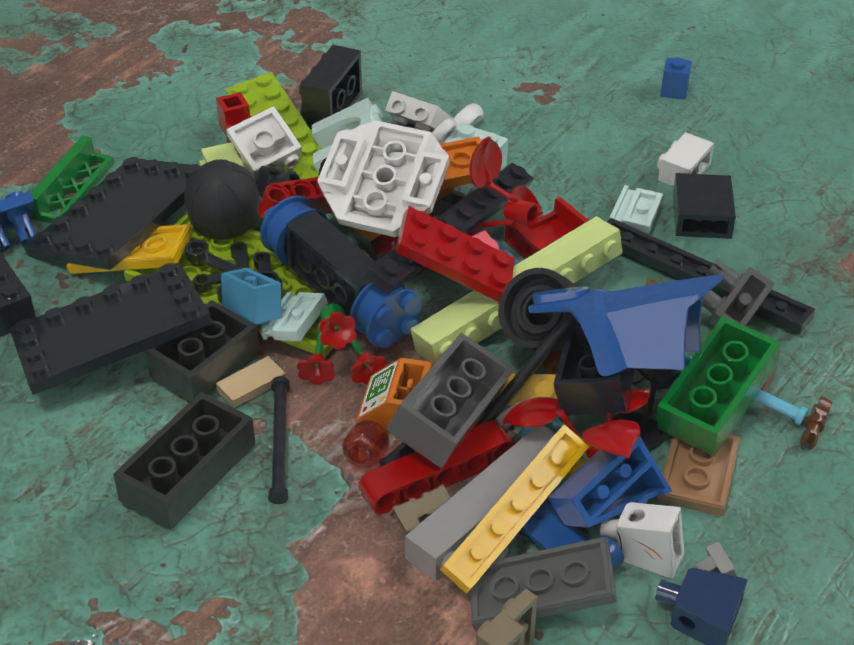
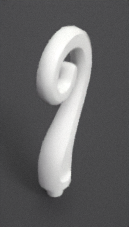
(469, 115)

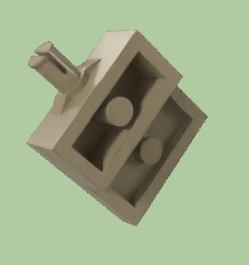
(513, 624)

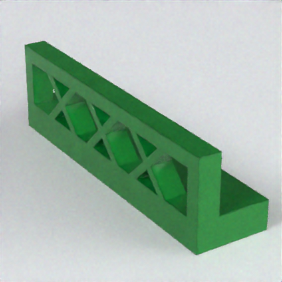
(63, 179)

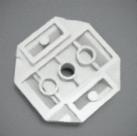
(376, 153)

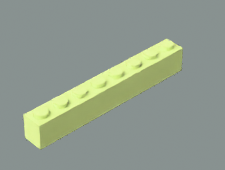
(477, 314)

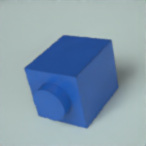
(676, 78)

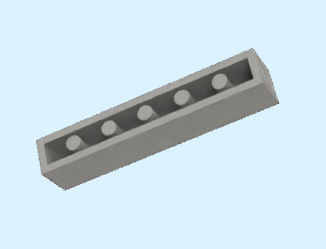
(446, 528)

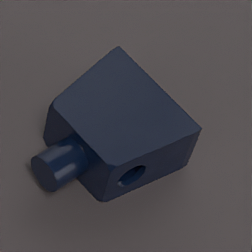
(704, 604)

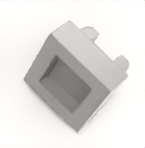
(717, 561)

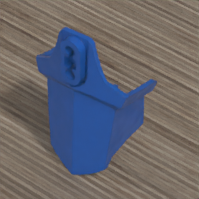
(635, 325)

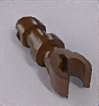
(815, 422)

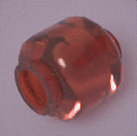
(365, 444)

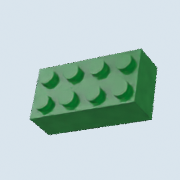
(717, 385)

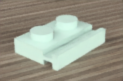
(637, 208)
(297, 316)

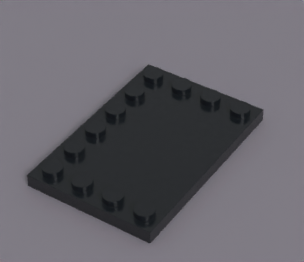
(114, 214)
(108, 326)

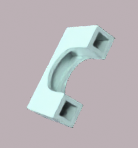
(348, 118)

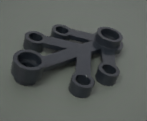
(198, 254)

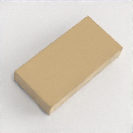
(249, 382)

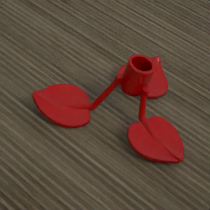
(484, 167)
(613, 437)

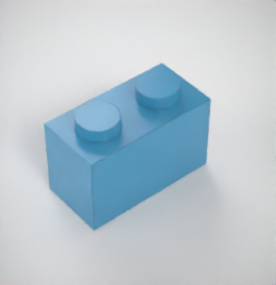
(251, 295)

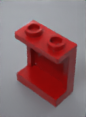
(546, 230)

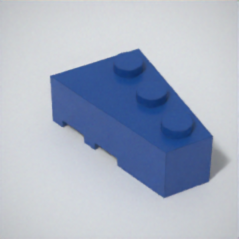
(606, 486)

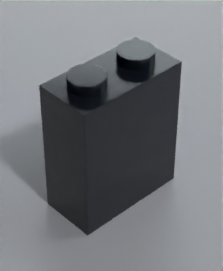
(703, 206)

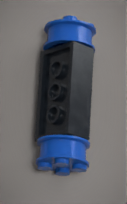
(337, 267)

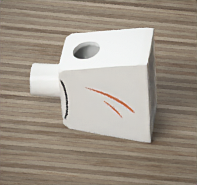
(648, 536)

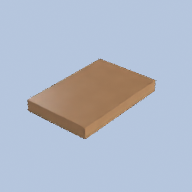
(699, 478)

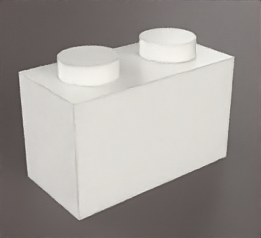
(687, 156)

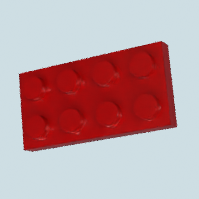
(454, 254)

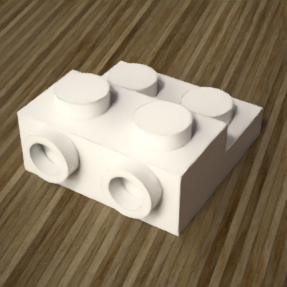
(411, 110)
(265, 141)

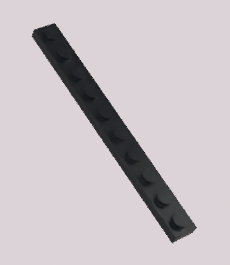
(465, 216)

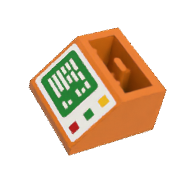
(389, 388)

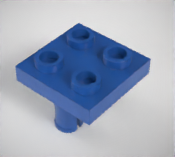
(16, 211)

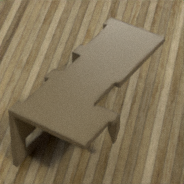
(426, 504)

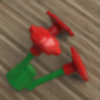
(337, 331)

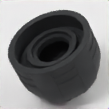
(222, 200)
(517, 323)

